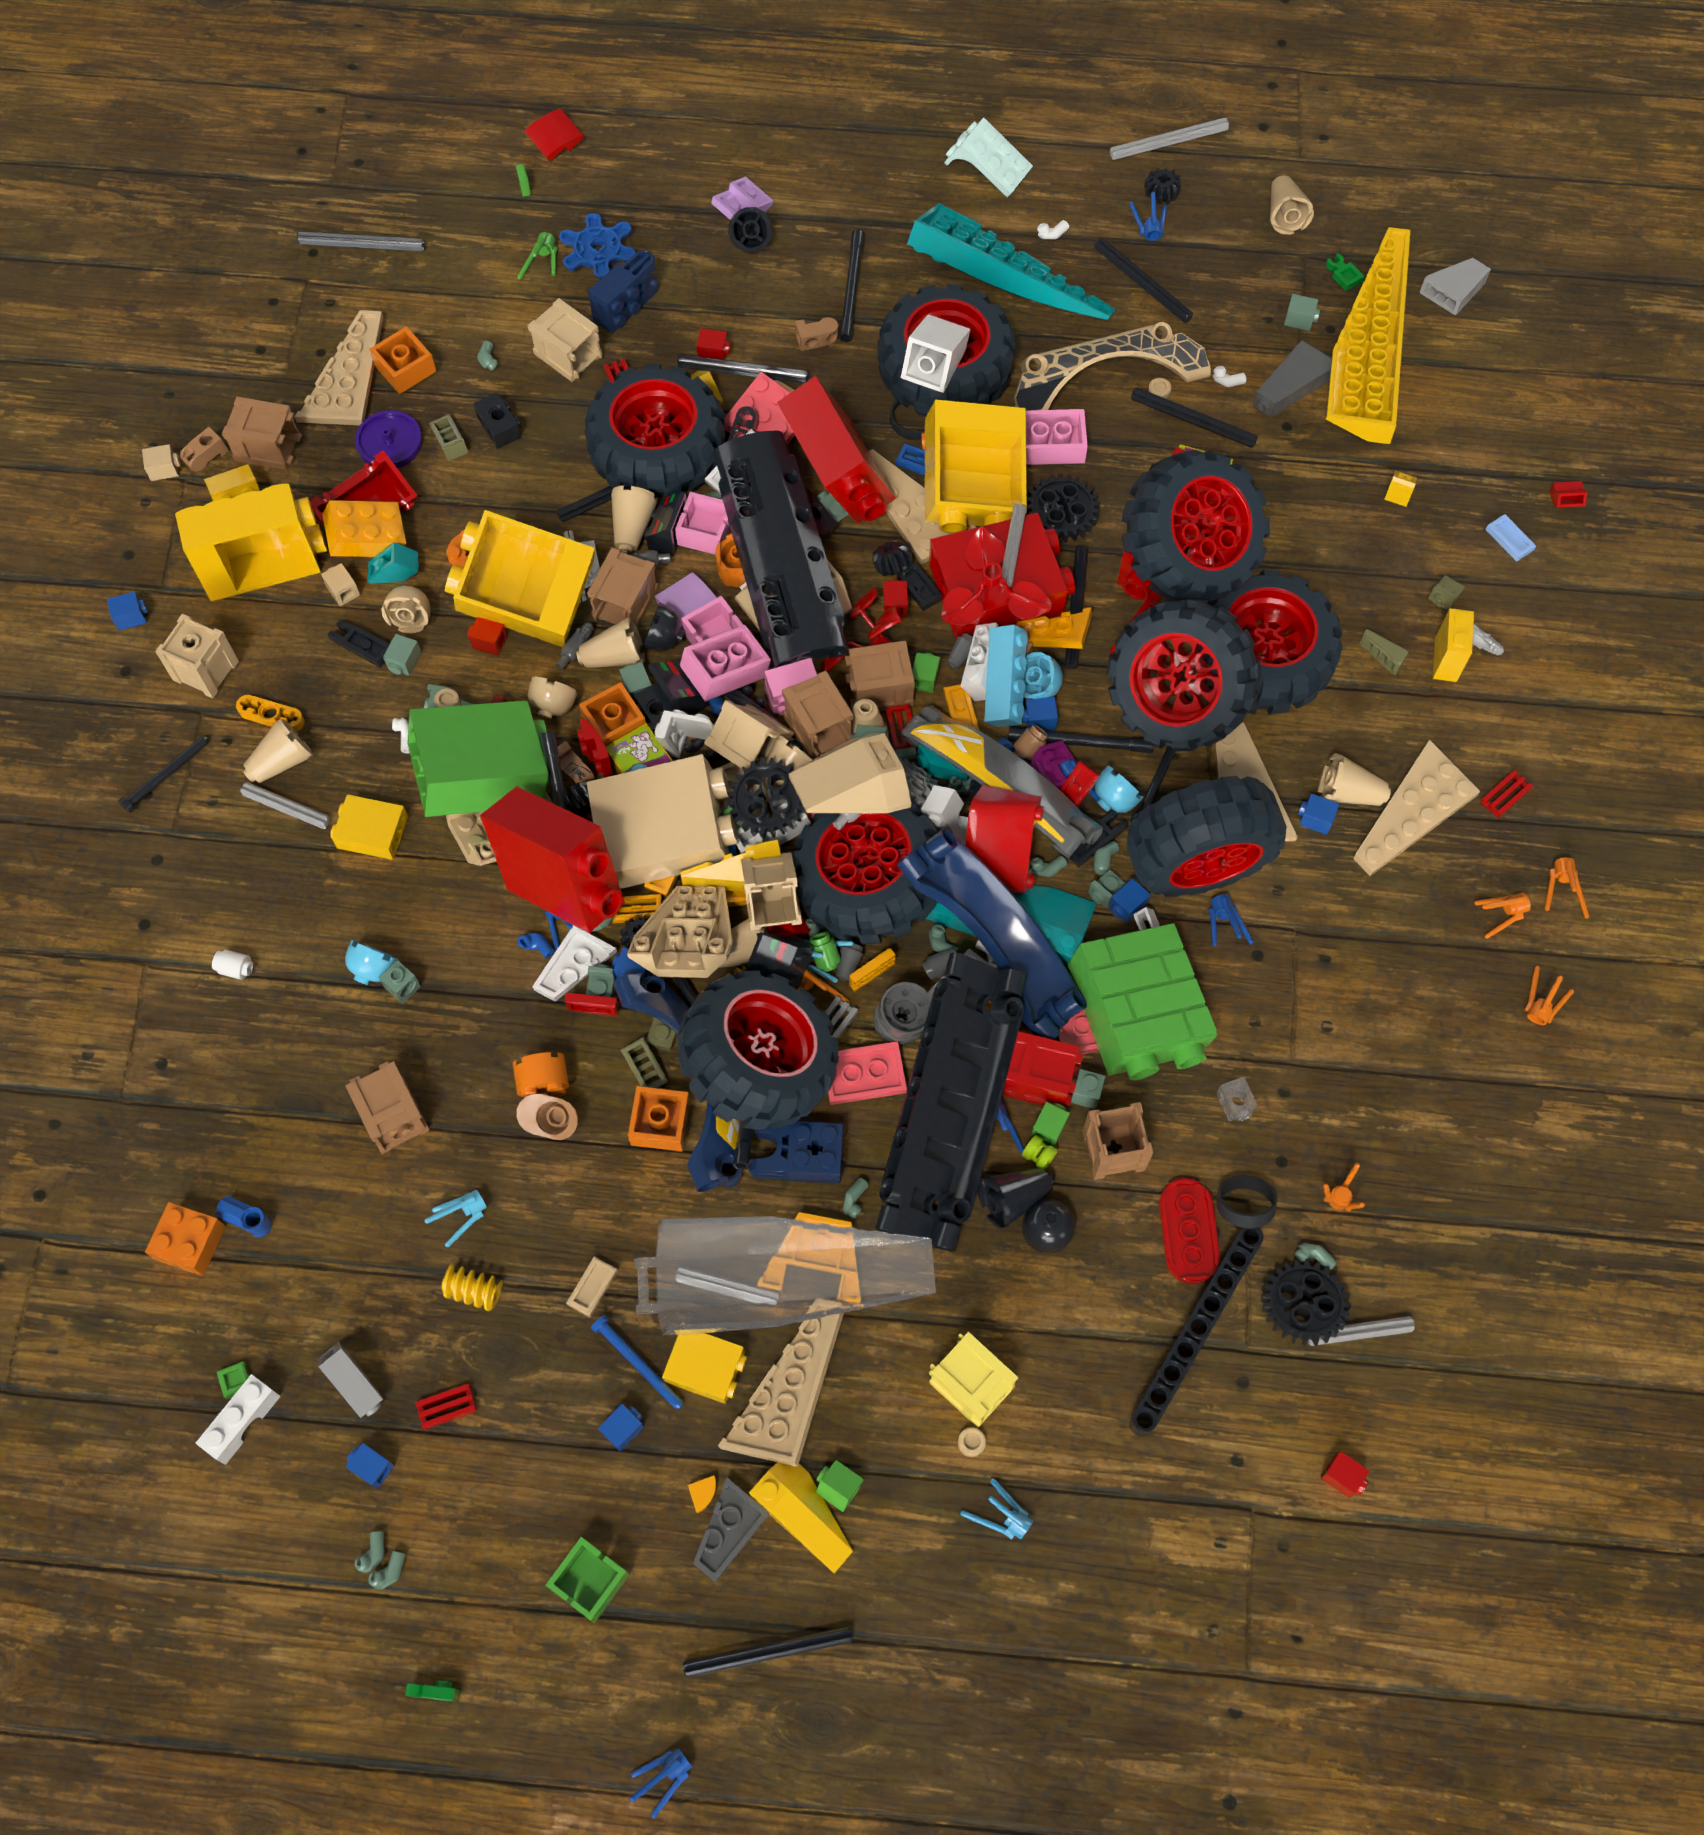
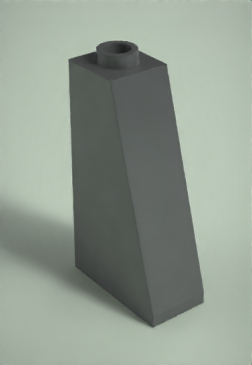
(1295, 378)

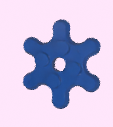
(594, 235)

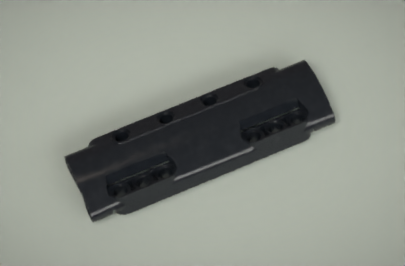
(780, 546)

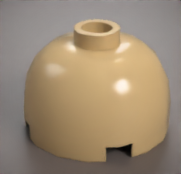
(406, 609)
(550, 698)

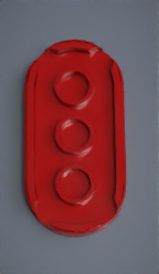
(1189, 1231)

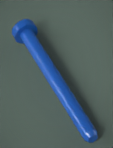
(601, 1325)

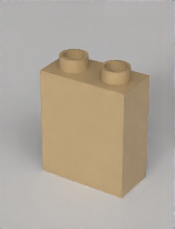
(663, 819)

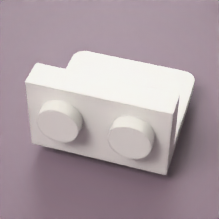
(676, 726)

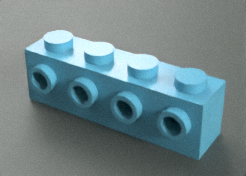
(1005, 676)

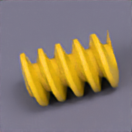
(471, 1289)

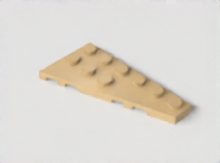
(346, 380)
(908, 509)
(1239, 757)
(1423, 801)
(785, 1401)

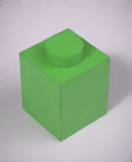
(925, 671)
(1051, 1123)
(838, 1485)

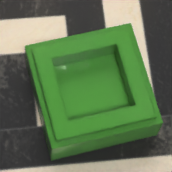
(523, 180)
(232, 1379)

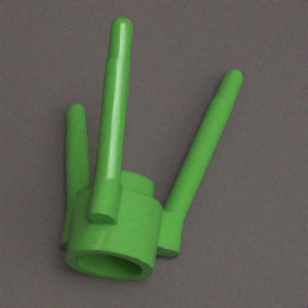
(544, 247)

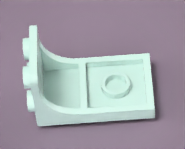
(991, 155)

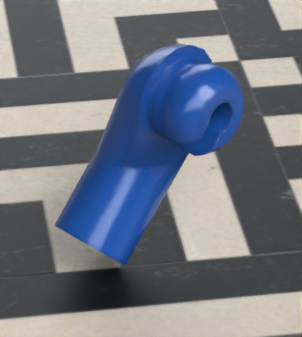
(716, 704)
(536, 941)

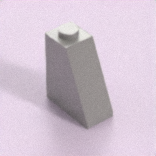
(1455, 285)
(350, 1380)

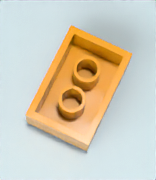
(362, 527)

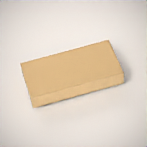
(592, 1287)

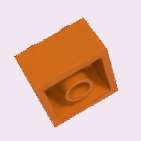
(403, 360)
(612, 713)
(659, 1118)
(185, 1239)

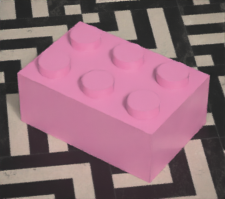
(1055, 437)
(724, 662)

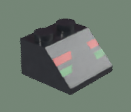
(661, 532)
(678, 687)
(782, 955)

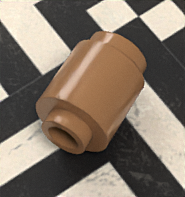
(1030, 742)

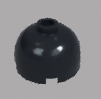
(750, 229)
(664, 629)
(1048, 1226)

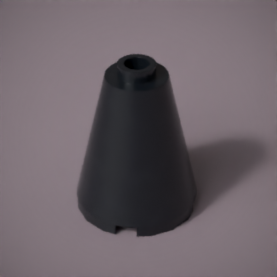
(1013, 1194)

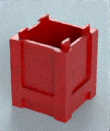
(1042, 1070)

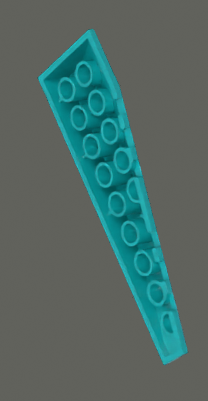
(965, 246)
(1057, 913)

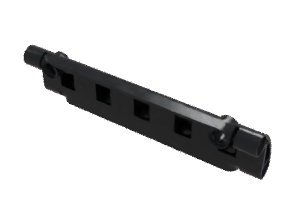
(951, 1102)

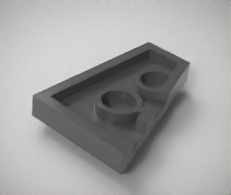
(729, 1530)

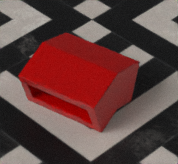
(1568, 494)

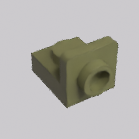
(1446, 593)
(661, 1036)

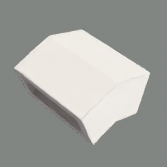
(1146, 914)

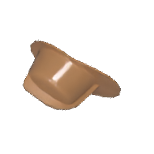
(547, 1116)

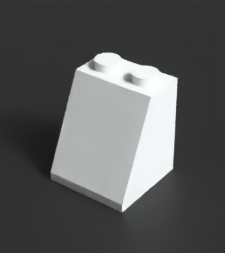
(934, 352)

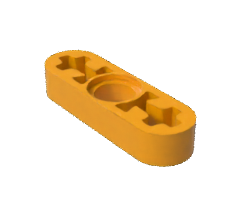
(262, 706)

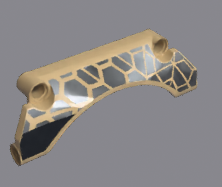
(1057, 366)

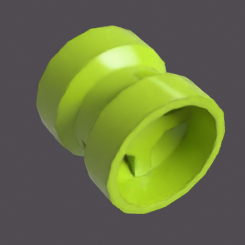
(1034, 1149)

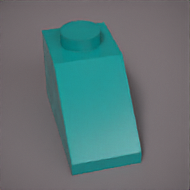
(393, 565)
(937, 766)

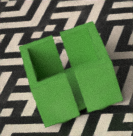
(587, 1580)

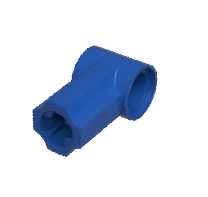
(243, 1216)

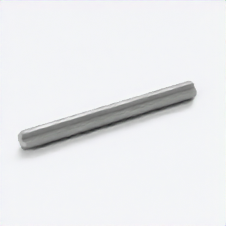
(1169, 138)

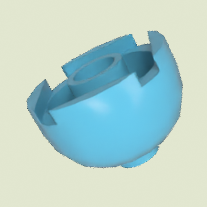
(1042, 676)
(1116, 792)
(367, 962)

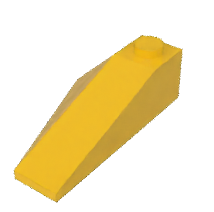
(729, 870)

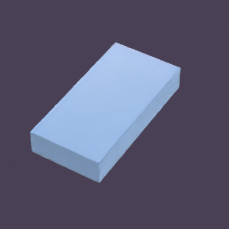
(1510, 537)

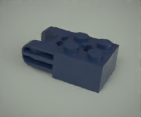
(623, 291)
(794, 1156)

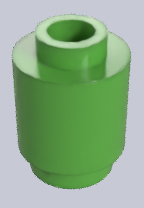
(826, 945)

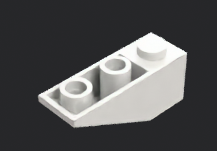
(975, 672)

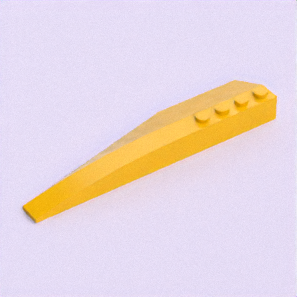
(1370, 347)

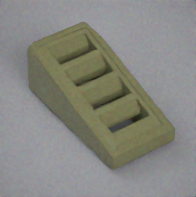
(448, 438)
(1384, 651)
(641, 1043)

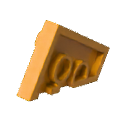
(1058, 632)

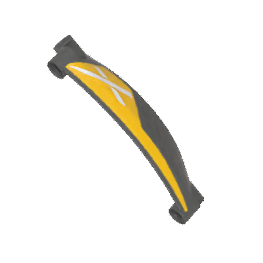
(998, 767)

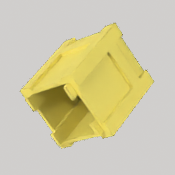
(972, 1379)

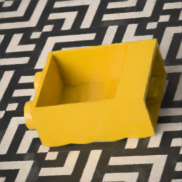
(973, 464)
(251, 541)
(521, 577)

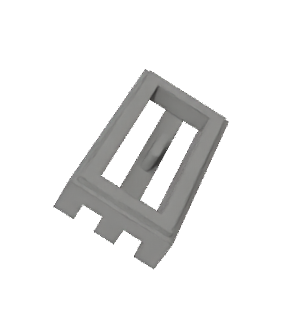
(844, 1006)

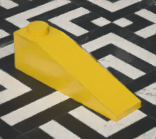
(793, 1502)

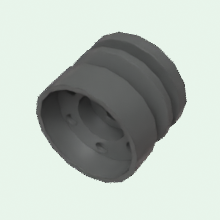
(905, 1000)

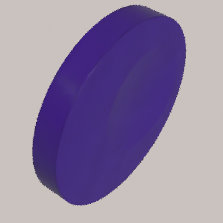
(392, 432)

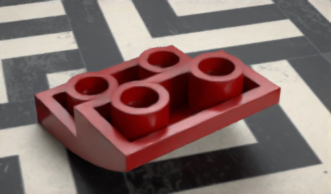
(554, 133)
(595, 748)

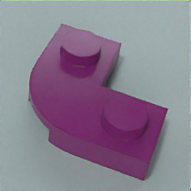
(1048, 759)

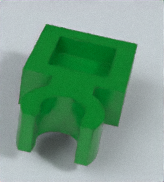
(1344, 274)
(441, 1691)

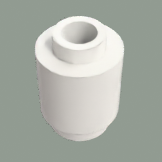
(232, 964)

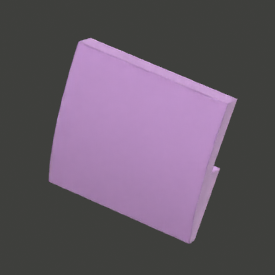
(740, 195)
(686, 595)

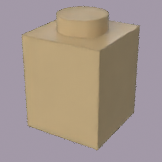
(161, 462)
(340, 584)

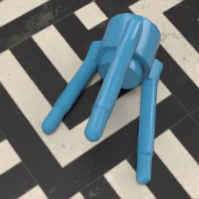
(1017, 1519)

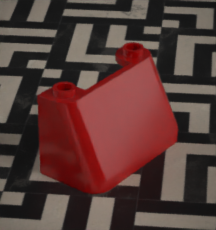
(374, 483)
(1002, 834)

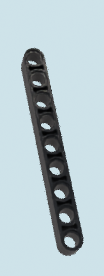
(1191, 1340)

